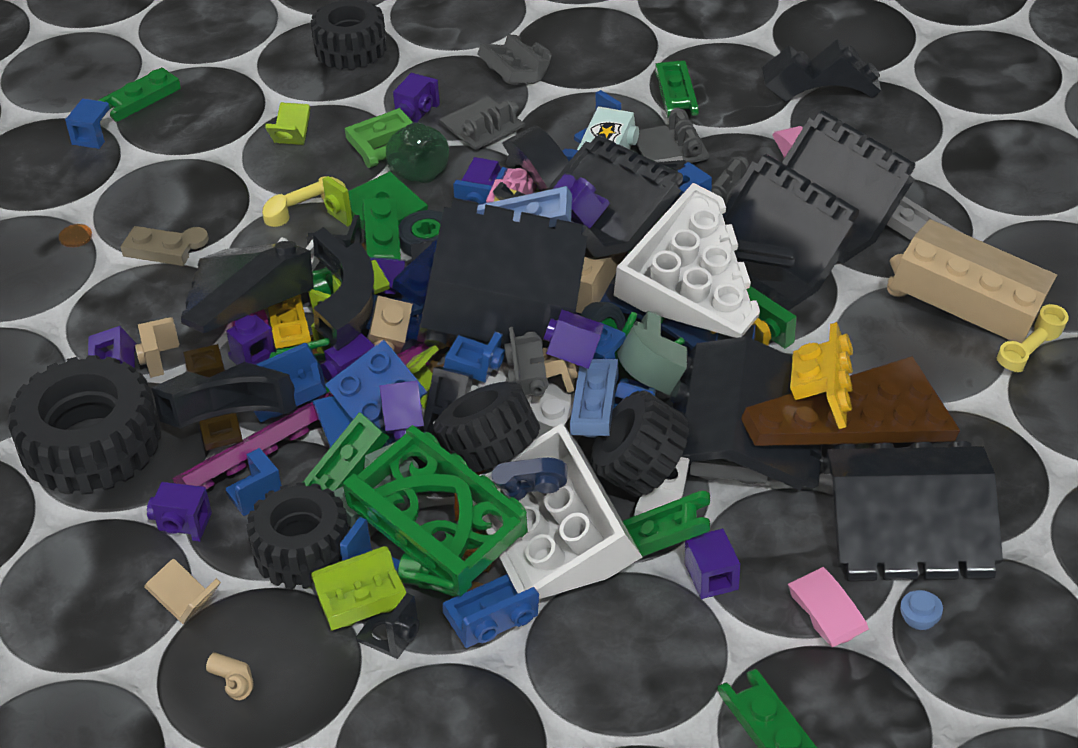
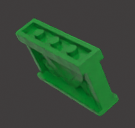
(453, 476)

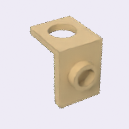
(179, 590)

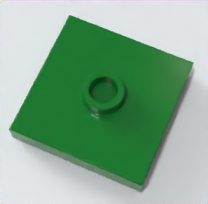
(386, 187)

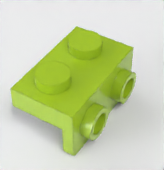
(358, 588)

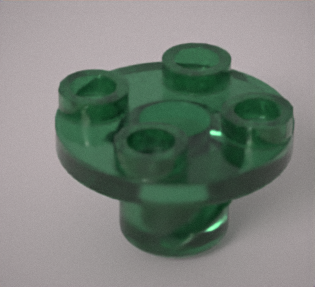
(417, 153)

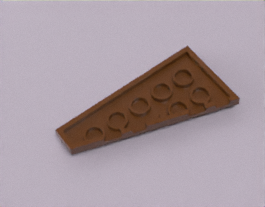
(887, 407)

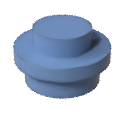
(921, 609)

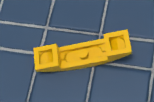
(289, 323)

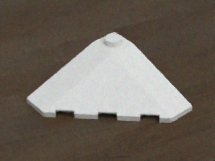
(690, 268)

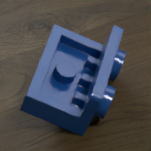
(304, 373)
(490, 610)

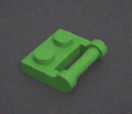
(375, 133)

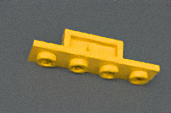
(825, 369)

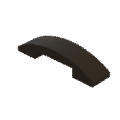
(220, 429)

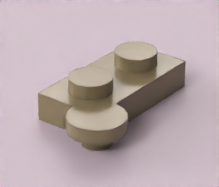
(163, 245)

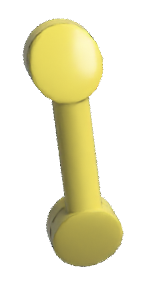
(276, 208)
(1047, 327)

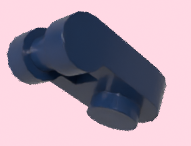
(530, 475)

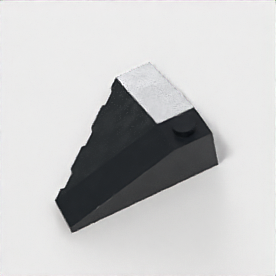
(244, 282)

